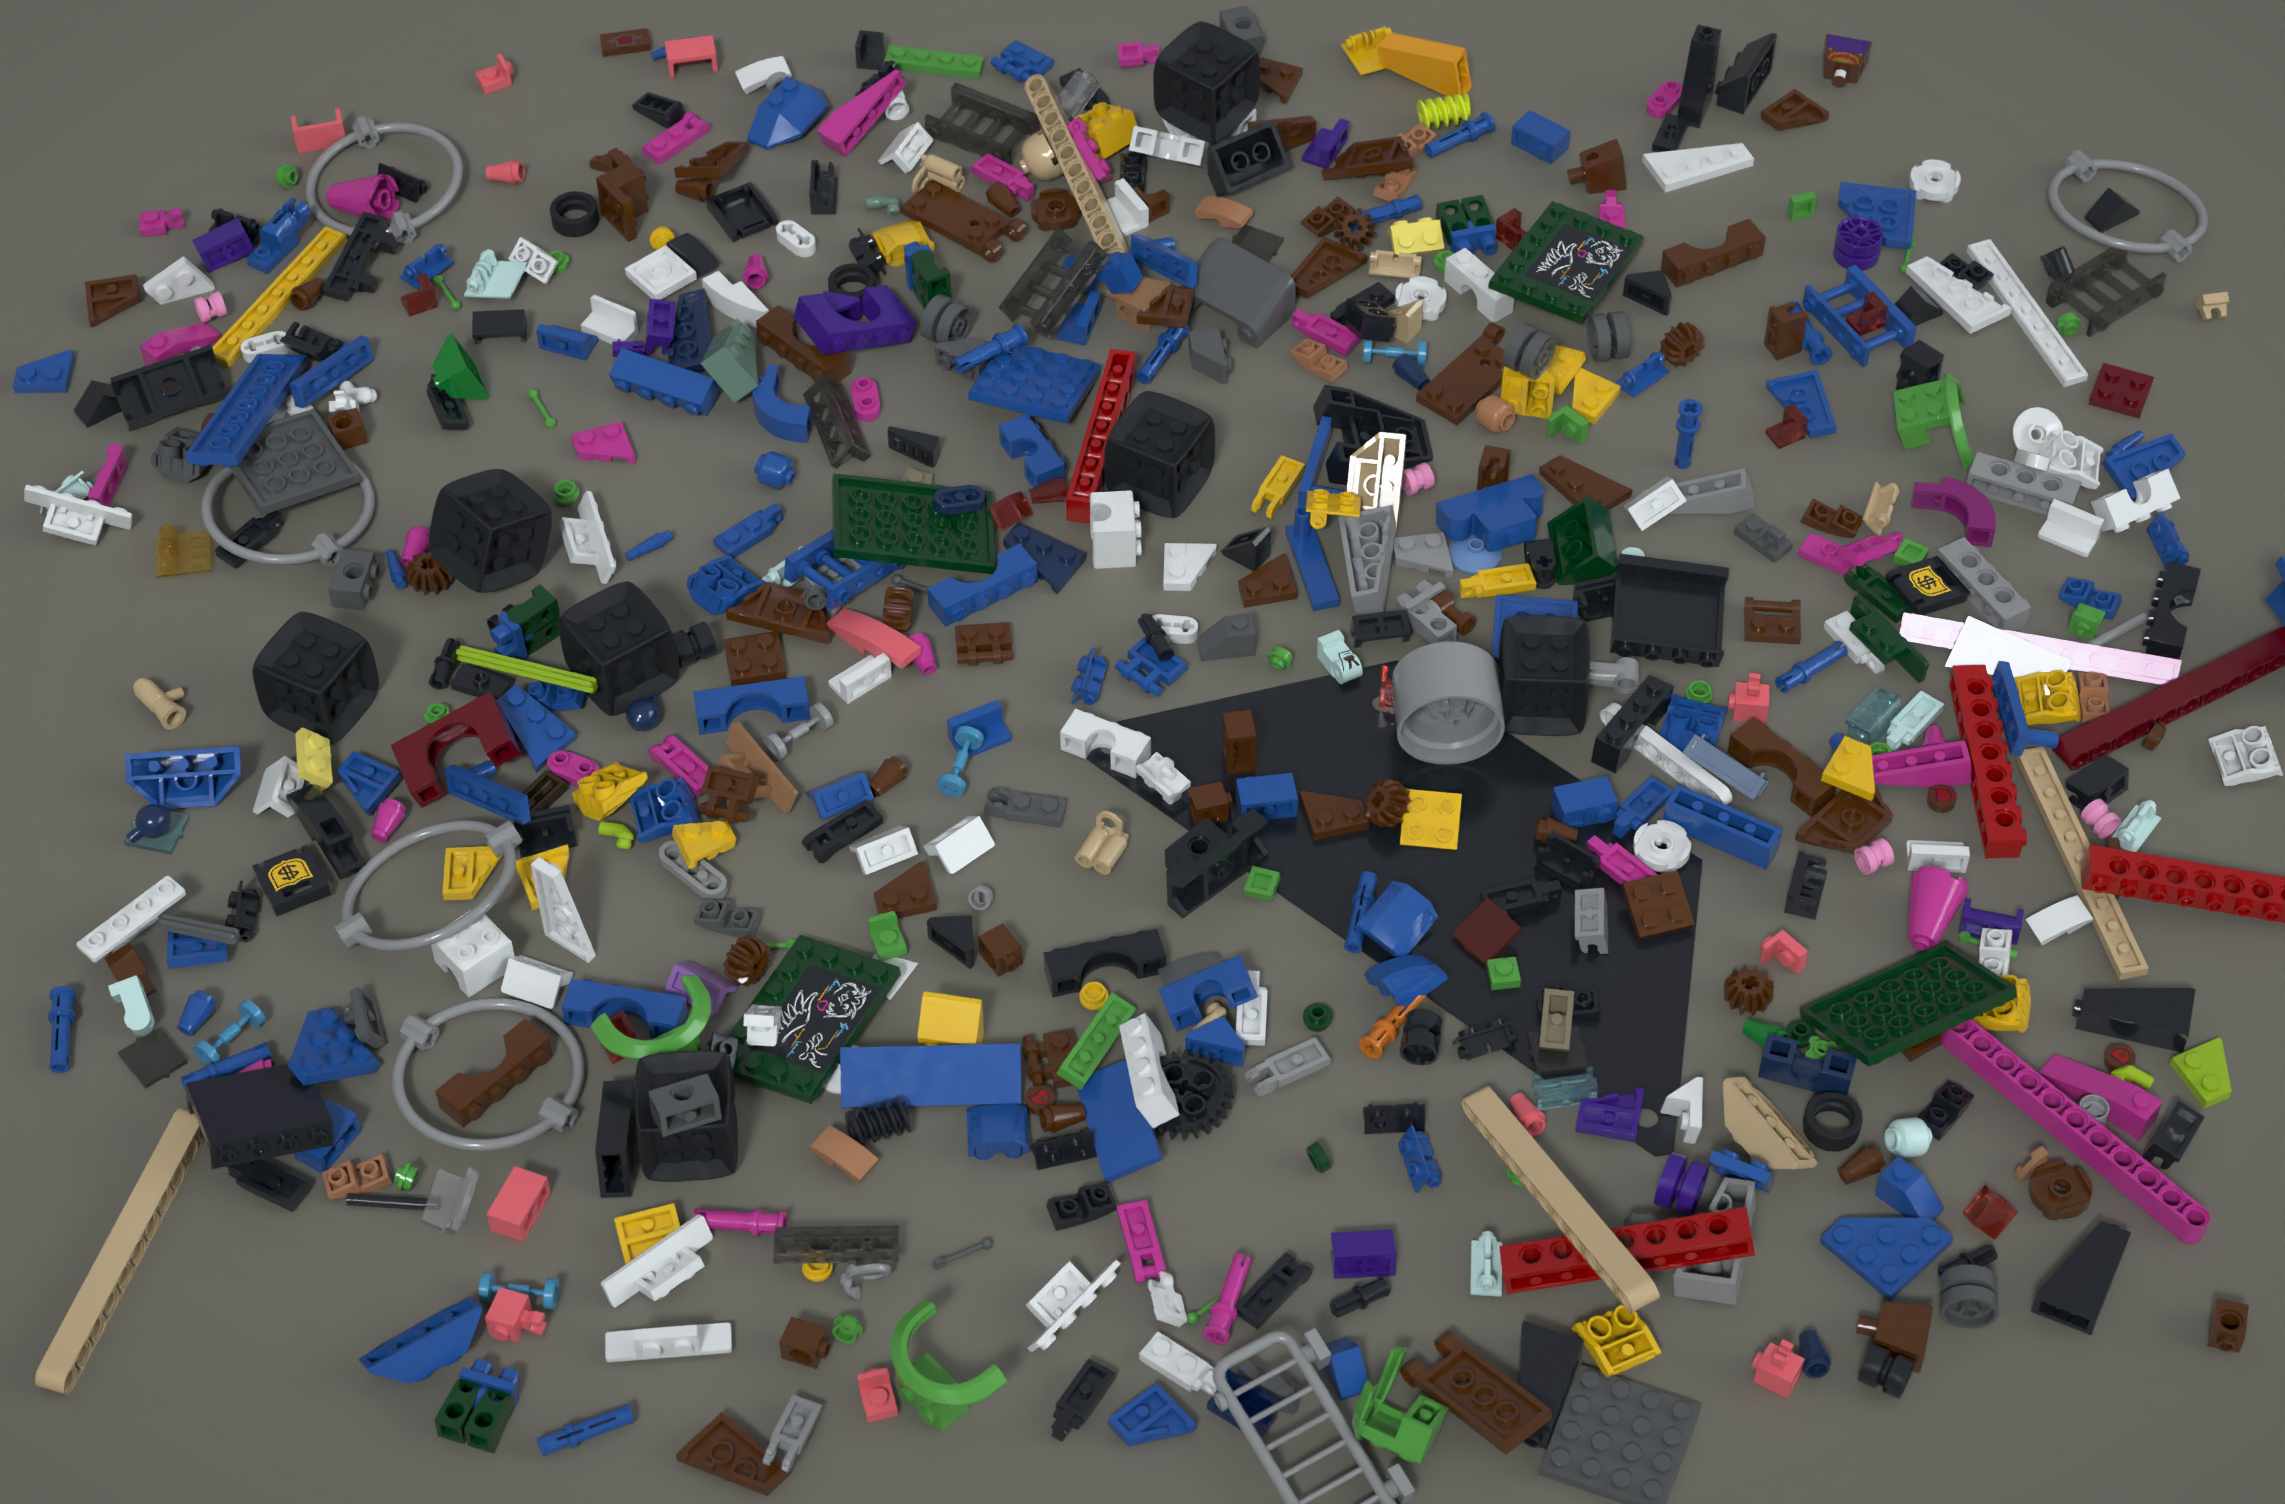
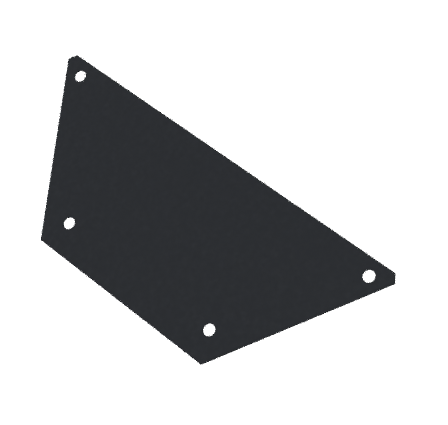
(1345, 745)

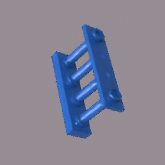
(1858, 284)
(819, 553)

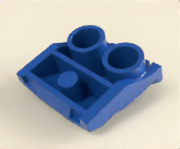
(721, 585)
(1689, 718)
(661, 807)
(1398, 919)
(1405, 978)
(997, 1130)

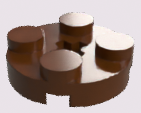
(1050, 219)
(2058, 1205)

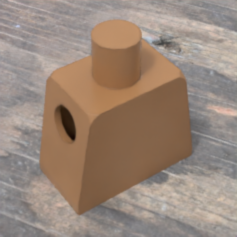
(1131, 303)

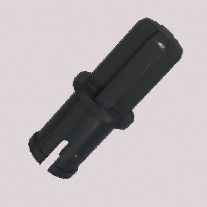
(1155, 637)
(444, 664)
(1980, 1257)
(1360, 1297)

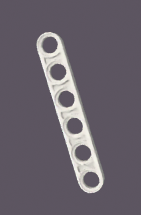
(1674, 761)

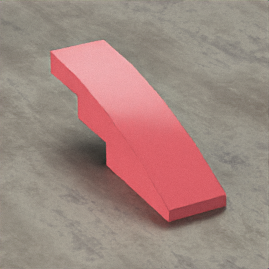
(874, 637)

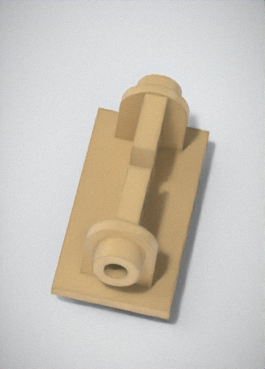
(1385, 264)
(1880, 506)

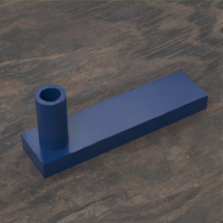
(1162, 258)
(331, 371)
(1315, 461)
(1311, 562)
(2013, 717)
(477, 789)

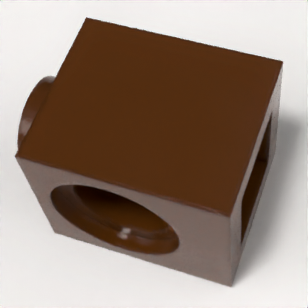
(347, 428)
(1209, 802)
(1000, 950)
(2229, 1315)
(804, 1342)

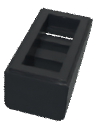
(662, 110)
(915, 445)

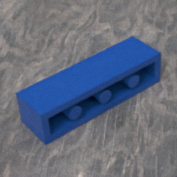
(664, 382)
(1723, 827)

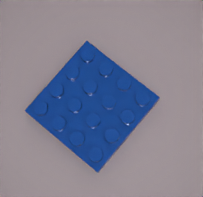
(1036, 383)

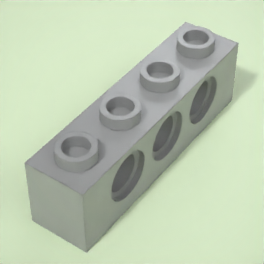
(2020, 484)
(1989, 592)

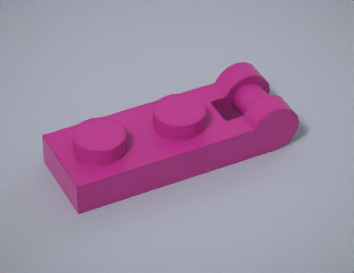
(675, 138)
(109, 476)
(680, 762)
(1140, 1240)

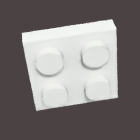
(660, 273)

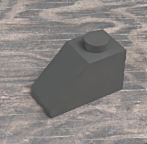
(1228, 638)

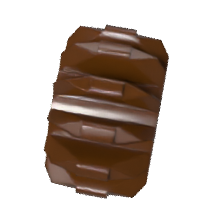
(1363, 226)
(1682, 344)
(427, 574)
(898, 608)
(1387, 803)
(747, 960)
(1748, 991)

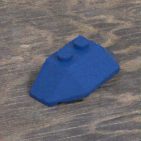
(787, 113)
(184, 776)
(426, 1345)

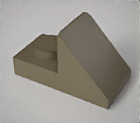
(1556, 1020)

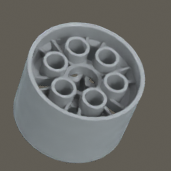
(1448, 703)

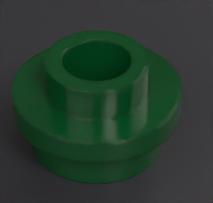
(1315, 1023)
(1800, 1026)

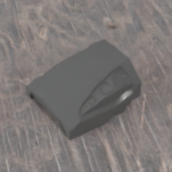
(170, 456)

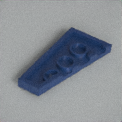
(691, 332)

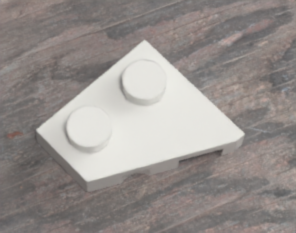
(178, 282)
(1185, 564)

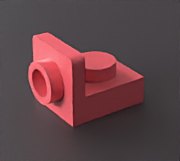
(495, 77)
(1786, 949)
(877, 1394)

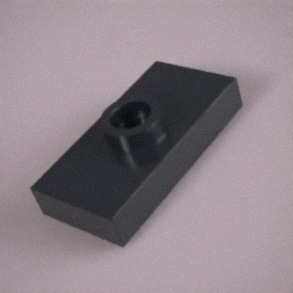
(1670, 133)
(479, 682)

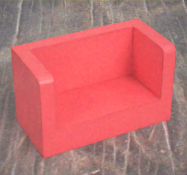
(690, 51)
(318, 135)
(518, 1204)

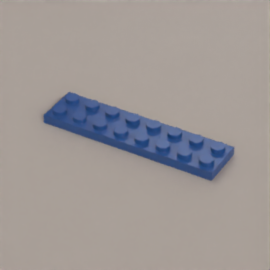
(246, 410)

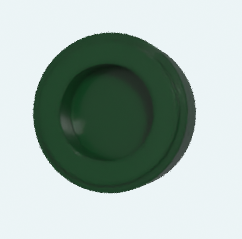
(1318, 1157)

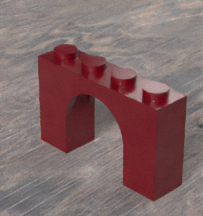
(421, 750)

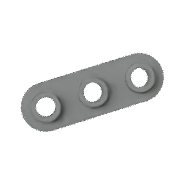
(701, 883)

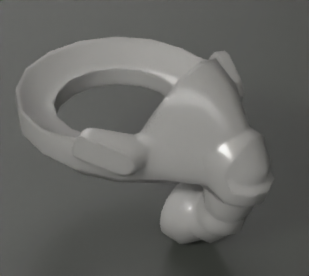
(857, 1273)

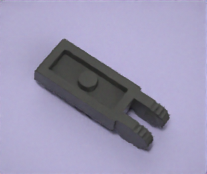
(1025, 807)

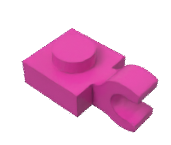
(1134, 53)
(158, 222)

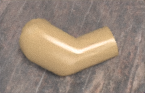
(1214, 1012)

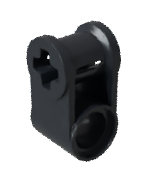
(2057, 263)
(1542, 560)

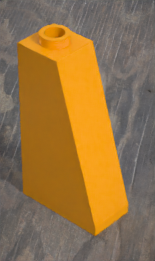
(1427, 63)

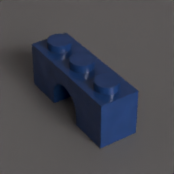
(1786, 1065)

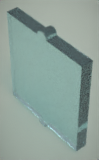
(168, 841)

